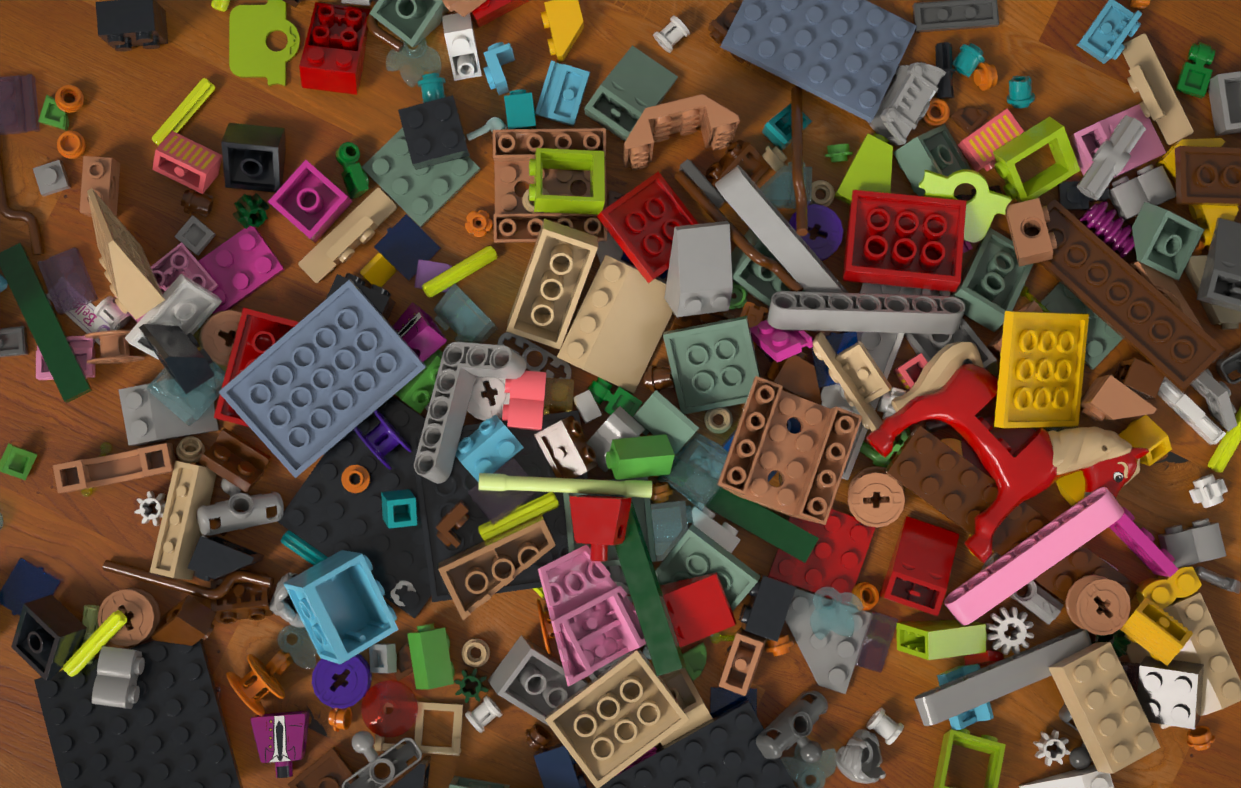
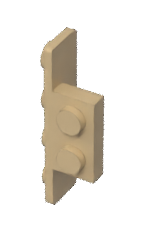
(1155, 89)
(344, 238)
(857, 376)

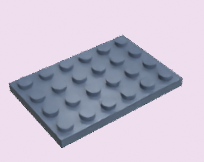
(824, 46)
(322, 378)

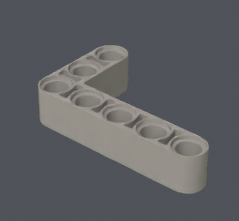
(451, 398)

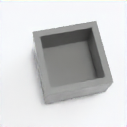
(1226, 103)

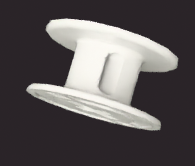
(481, 406)

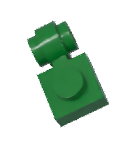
(1194, 77)
(353, 175)
(601, 391)

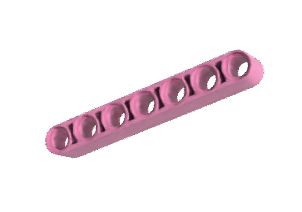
(1034, 556)

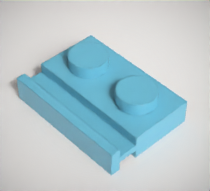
(562, 93)

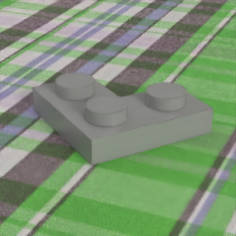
(1217, 399)

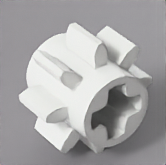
(885, 401)
(1208, 491)
(145, 510)
(1055, 755)

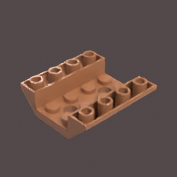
(682, 116)
(511, 166)
(807, 461)

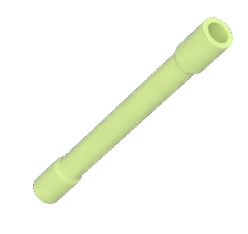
(503, 482)

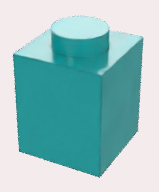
(520, 110)
(399, 508)

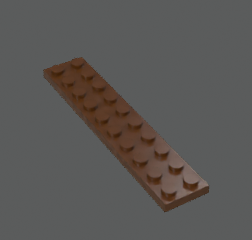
(964, 491)

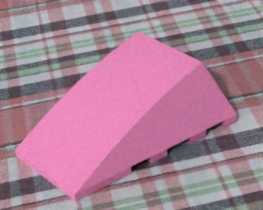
(588, 614)

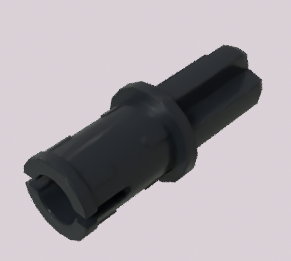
(944, 61)

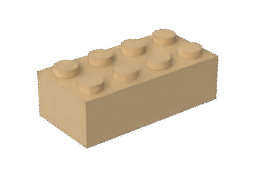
(552, 284)
(1104, 707)

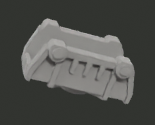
(906, 101)

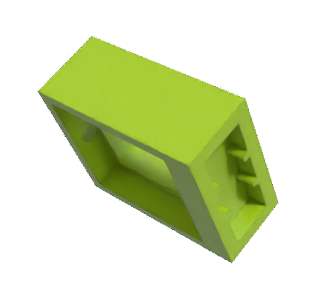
(1045, 132)
(568, 160)
(985, 744)

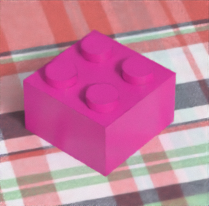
(310, 201)

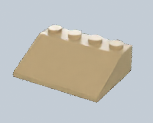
(124, 262)
(617, 325)
(1204, 647)
(616, 718)

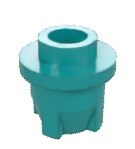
(968, 59)
(432, 87)
(1020, 92)

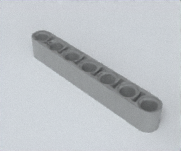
(776, 233)
(865, 312)
(998, 678)

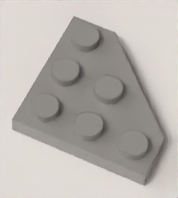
(833, 656)

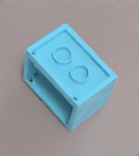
(342, 606)

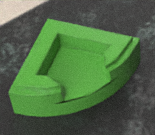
(52, 115)
(695, 660)

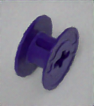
(827, 224)
(382, 439)
(346, 694)

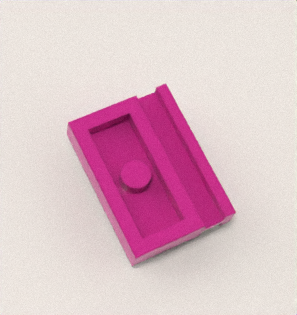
(779, 343)

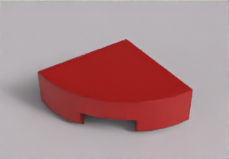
(986, 658)

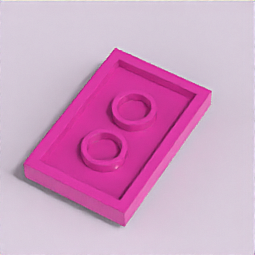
(241, 267)
(1141, 544)

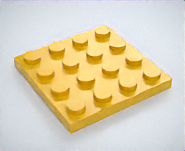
(1041, 369)

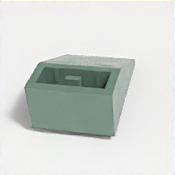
(627, 91)

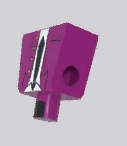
(419, 331)
(281, 739)

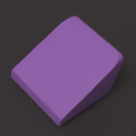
(428, 270)

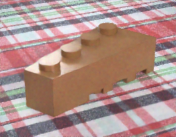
(489, 566)

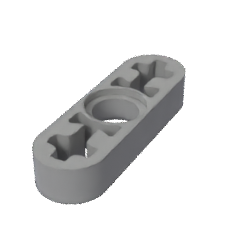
(520, 341)

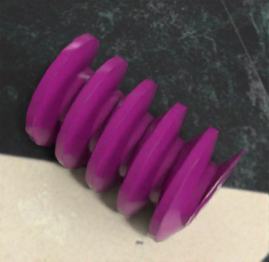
(1109, 228)

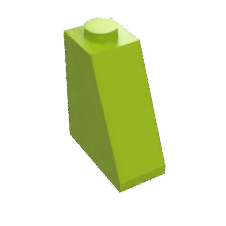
(869, 168)
(940, 638)

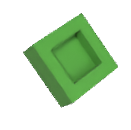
(17, 461)

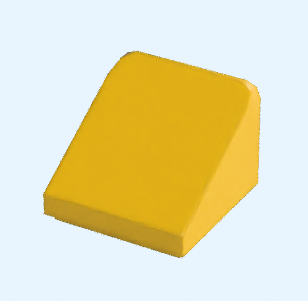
(378, 270)

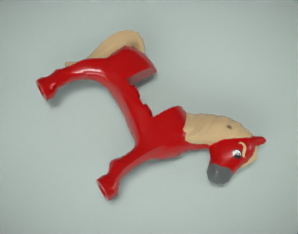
(957, 392)

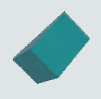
(779, 128)

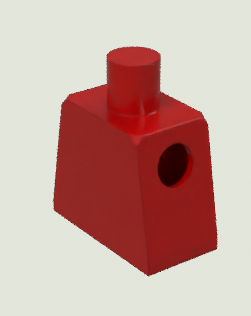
(599, 522)

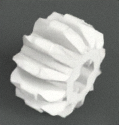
(1018, 635)

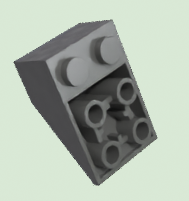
(1222, 269)

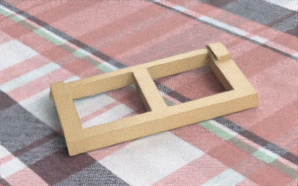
(455, 750)

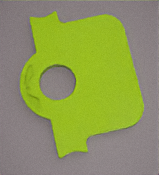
(248, 41)
(979, 209)

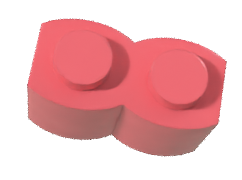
(525, 401)

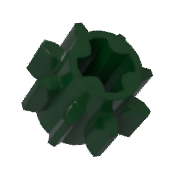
(251, 210)
(1117, 640)
(473, 677)

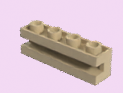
(179, 529)

